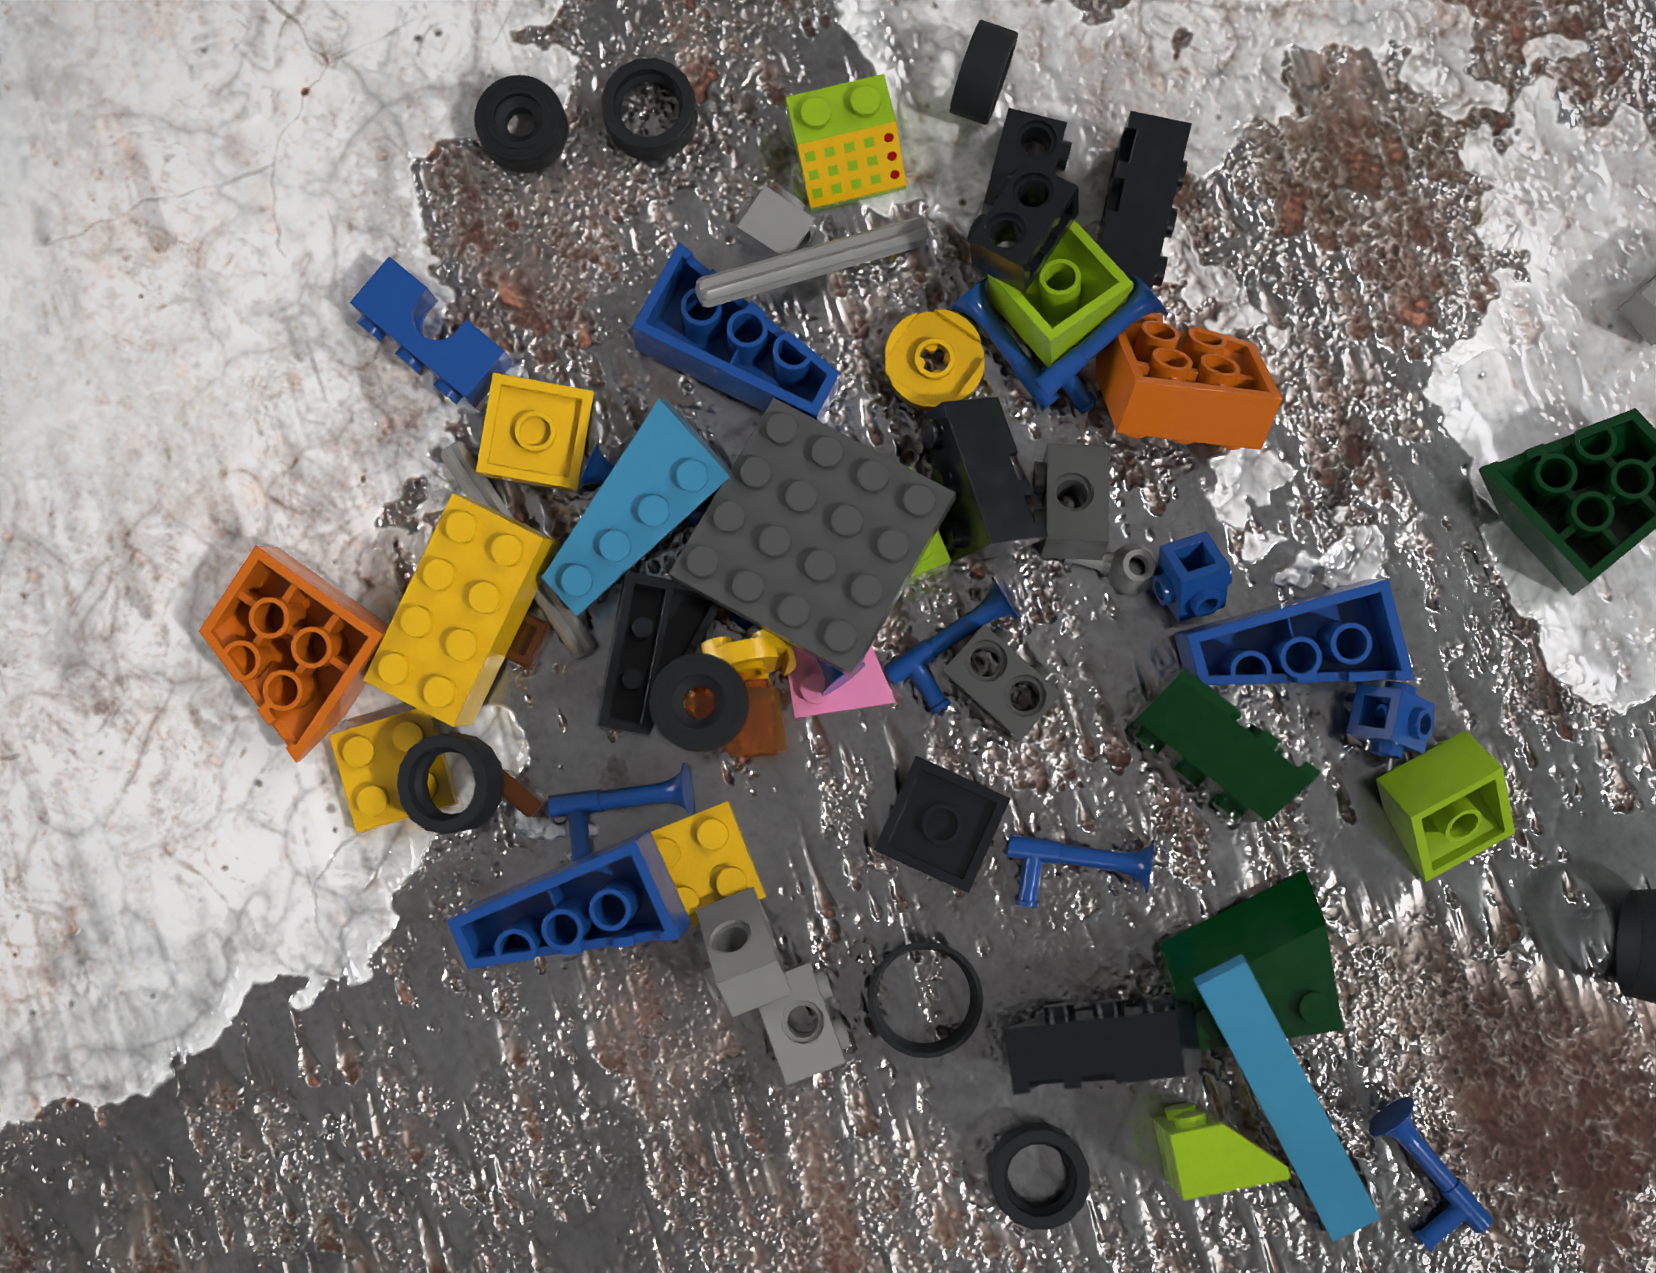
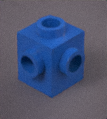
(1192, 577)
(1391, 719)

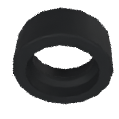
(647, 72)
(983, 72)
(414, 788)
(1079, 1176)

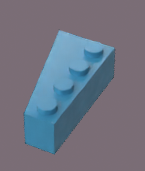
(643, 499)

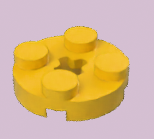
(927, 333)
(754, 656)

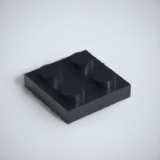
(942, 824)

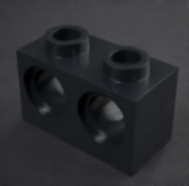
(1017, 130)
(1031, 228)

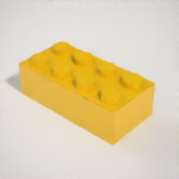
(461, 611)

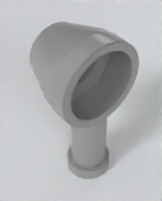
(1118, 569)

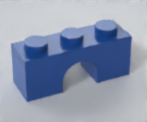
(396, 307)

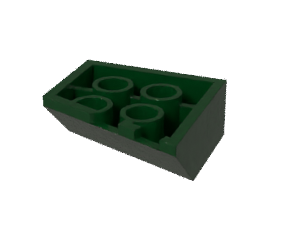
(1581, 496)
(1218, 752)
(1285, 948)

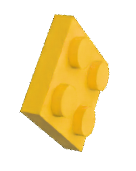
(534, 432)
(370, 766)
(707, 858)

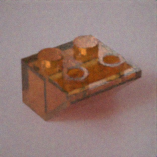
(765, 725)

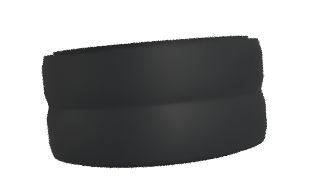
(514, 96)
(677, 681)

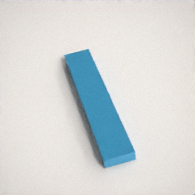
(1286, 1097)

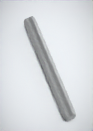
(810, 262)
(563, 620)

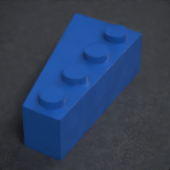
(730, 344)
(1312, 639)
(588, 904)

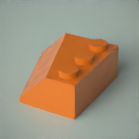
(1187, 386)
(293, 645)

